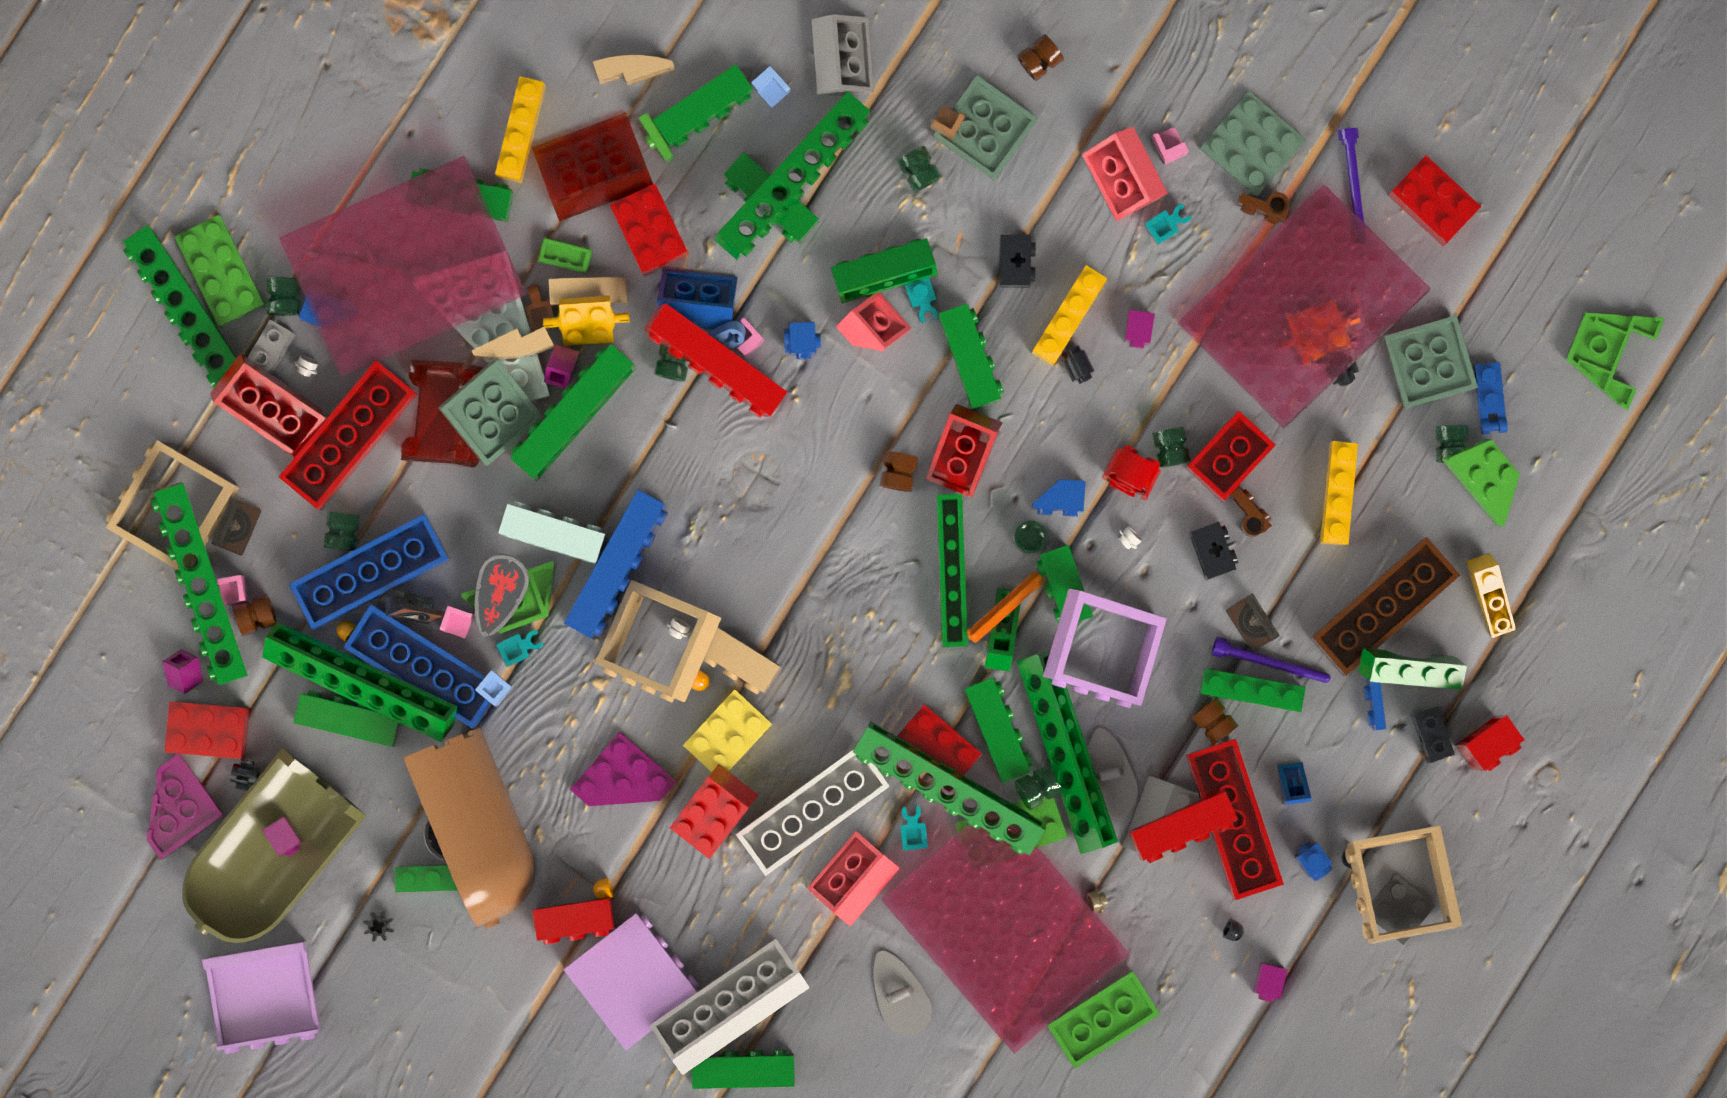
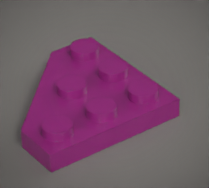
(623, 777)
(178, 807)

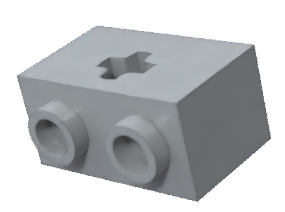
(271, 346)

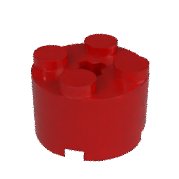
(1132, 473)

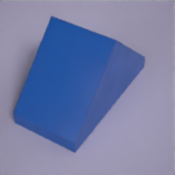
(1293, 783)

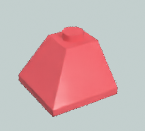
(873, 324)

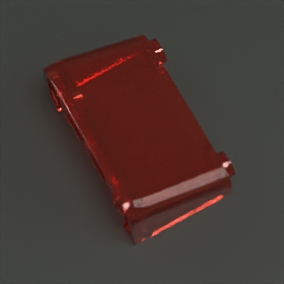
(434, 435)

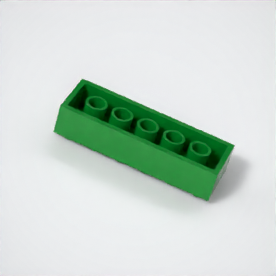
(573, 412)

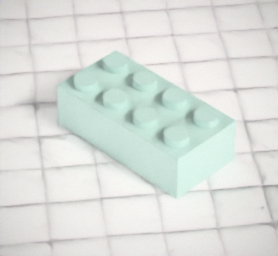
(553, 534)

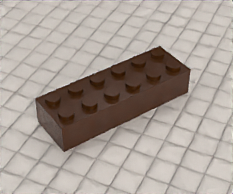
(1385, 606)

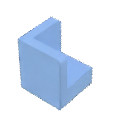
(770, 87)
(494, 688)

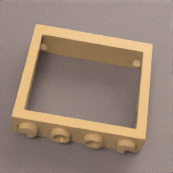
(139, 476)
(692, 656)
(1441, 875)

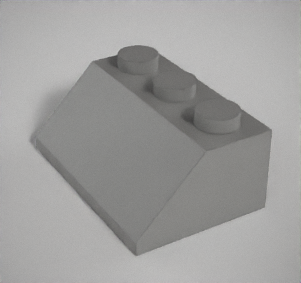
(842, 55)
(1157, 801)

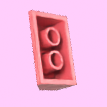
(1124, 173)
(853, 878)

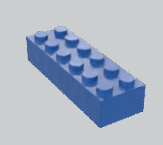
(616, 564)
(369, 572)
(418, 661)

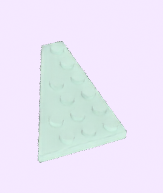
(500, 321)

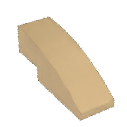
(632, 67)
(588, 287)
(515, 346)

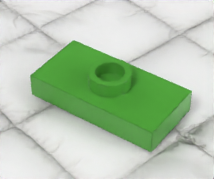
(655, 139)
(565, 255)

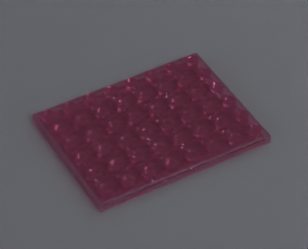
(402, 266)
(1304, 306)
(1005, 931)

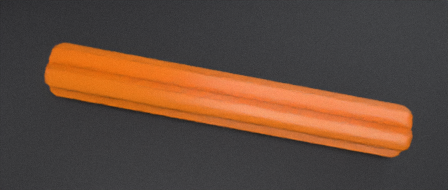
(1005, 606)

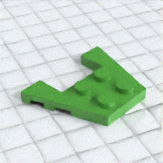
(1600, 346)

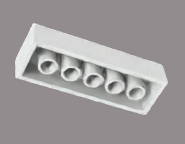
(811, 811)
(729, 1006)

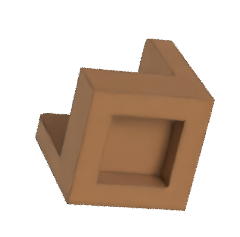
(947, 122)

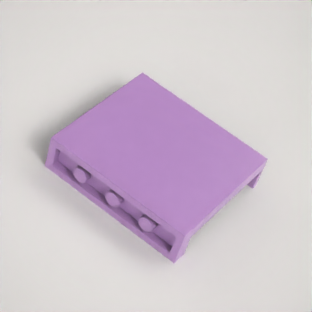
(631, 979)
(262, 997)

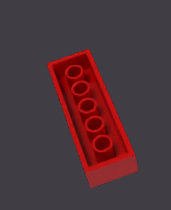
(347, 435)
(1245, 848)

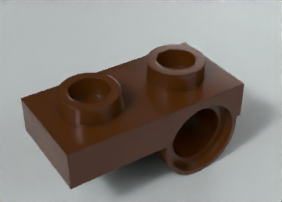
(1251, 205)
(1244, 501)

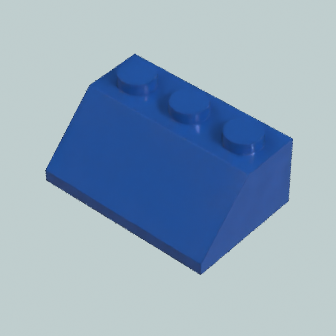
(699, 297)

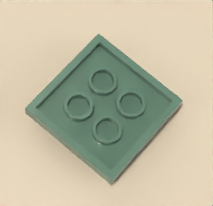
(990, 130)
(1252, 144)
(1430, 362)
(490, 412)

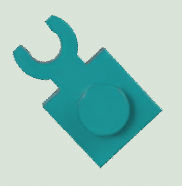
(1164, 225)
(921, 295)
(515, 649)
(914, 833)

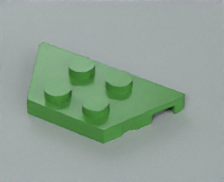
(1487, 477)
(535, 601)

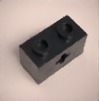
(1009, 275)
(1202, 541)
(1432, 735)

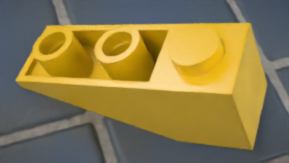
(1491, 594)

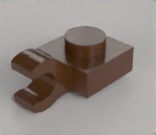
(538, 309)

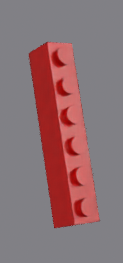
(714, 360)

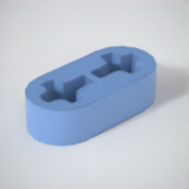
(722, 335)

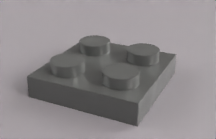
(1400, 907)

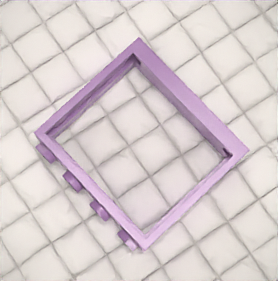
(1064, 638)

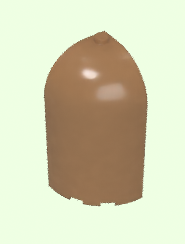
(474, 825)

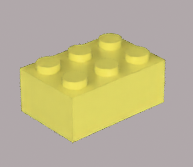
(727, 733)

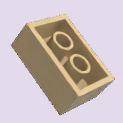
(741, 662)

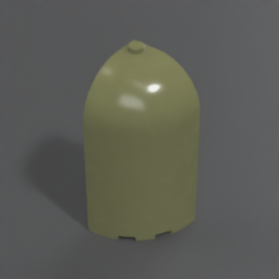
(238, 880)

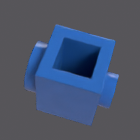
(802, 340)
(1313, 860)

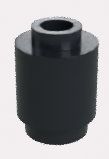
(1077, 364)

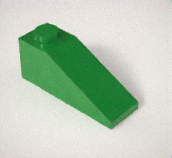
(1002, 638)

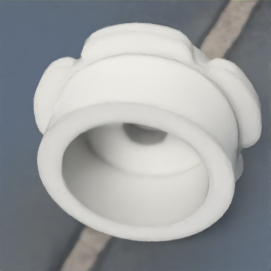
(306, 365)
(1129, 538)
(678, 628)

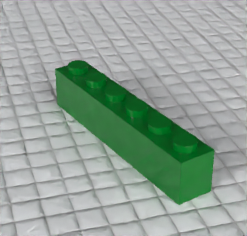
(952, 570)

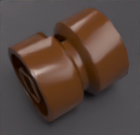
(1040, 57)
(898, 471)
(254, 615)
(1214, 721)

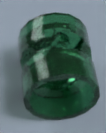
(919, 169)
(282, 296)
(670, 369)
(1451, 440)
(1171, 447)
(341, 522)
(1030, 537)
(1029, 790)

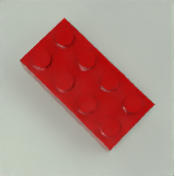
(267, 405)
(1183, 825)

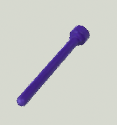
(1349, 139)
(1224, 648)

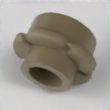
(1096, 901)

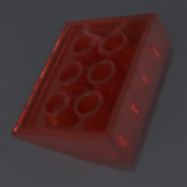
(592, 166)

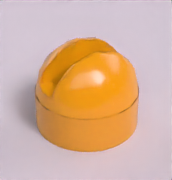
(345, 630)
(701, 681)
(603, 888)

